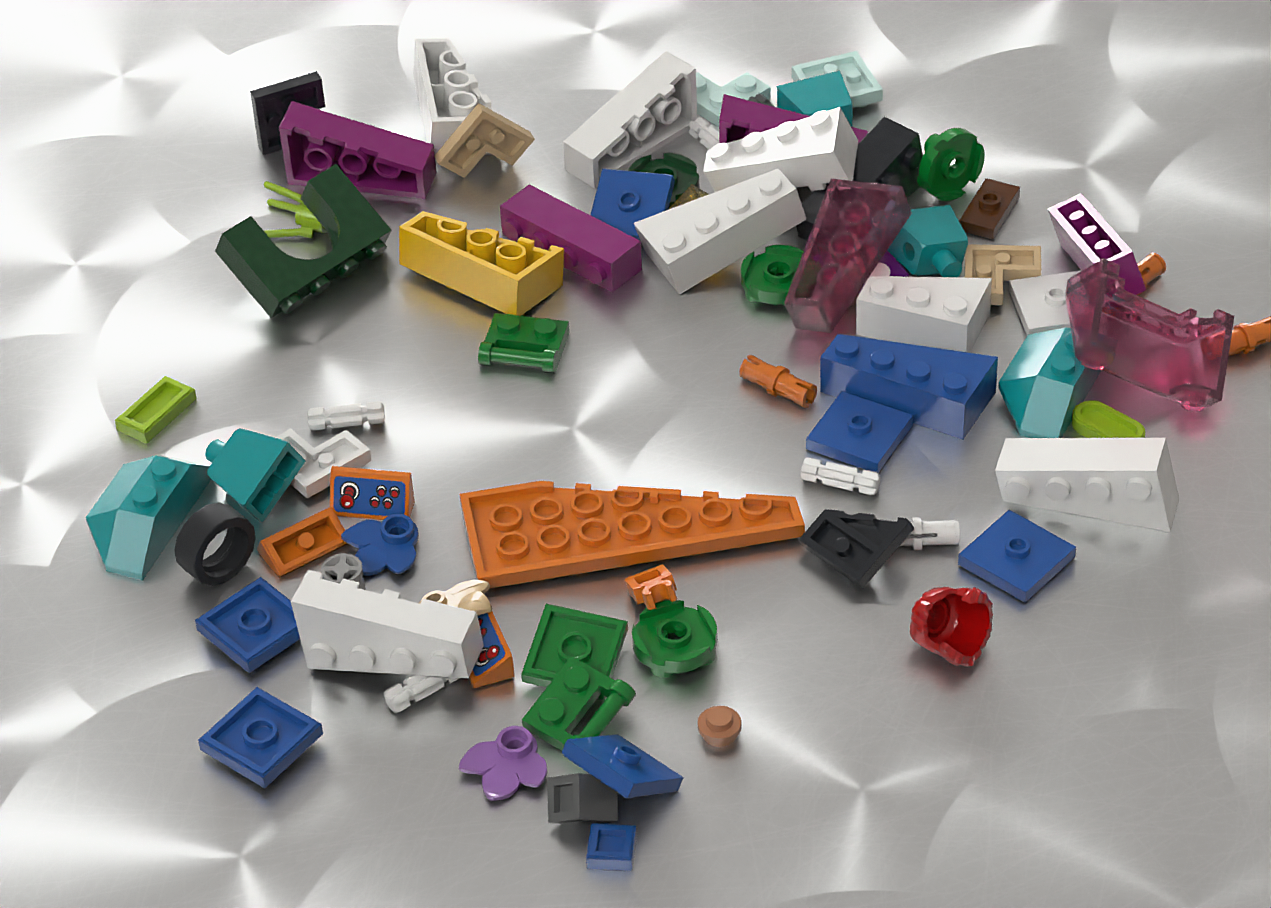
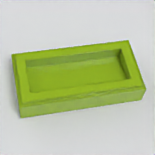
(155, 409)

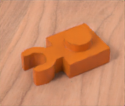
(652, 586)

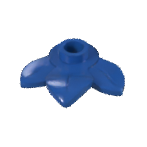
(384, 543)

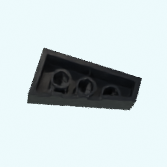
(884, 156)

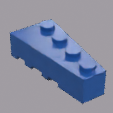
(935, 385)

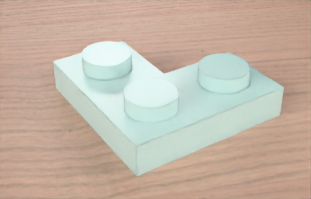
(857, 77)
(711, 94)

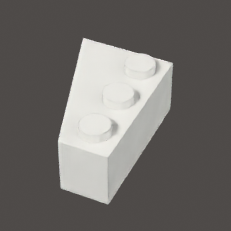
(924, 310)

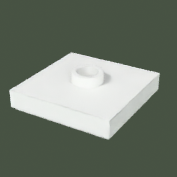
(1041, 301)

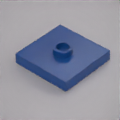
(631, 197)
(859, 432)
(1017, 555)
(251, 625)
(260, 737)
(622, 765)

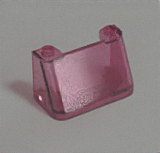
(1145, 342)

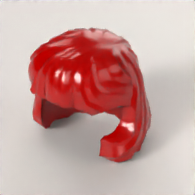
(953, 623)

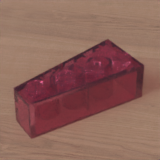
(843, 249)

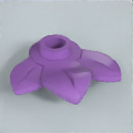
(506, 763)

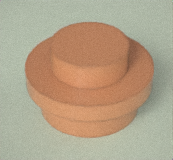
(719, 725)

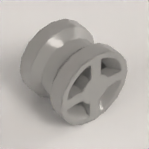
(343, 567)

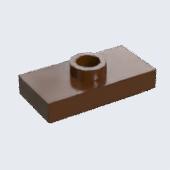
(989, 208)

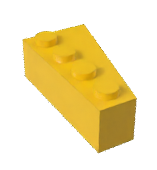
(480, 263)

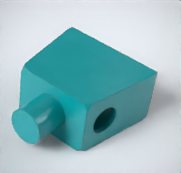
(815, 95)
(931, 242)
(253, 469)

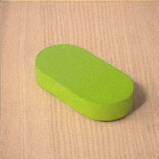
(1099, 420)

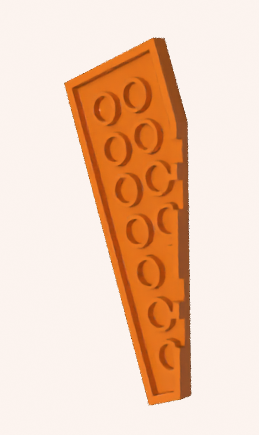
(557, 532)

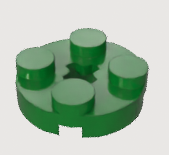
(937, 174)
(760, 273)
(680, 655)

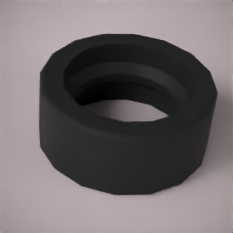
(201, 530)

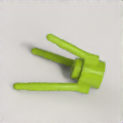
(303, 215)

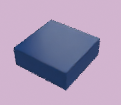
(611, 847)

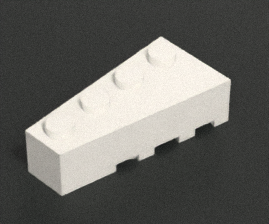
(443, 88)
(635, 121)
(803, 150)
(719, 228)
(1092, 478)
(382, 632)

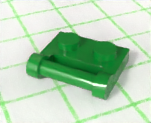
(524, 341)
(570, 698)

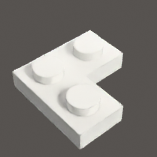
(339, 451)

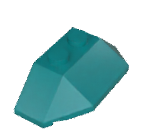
(1045, 384)
(144, 511)

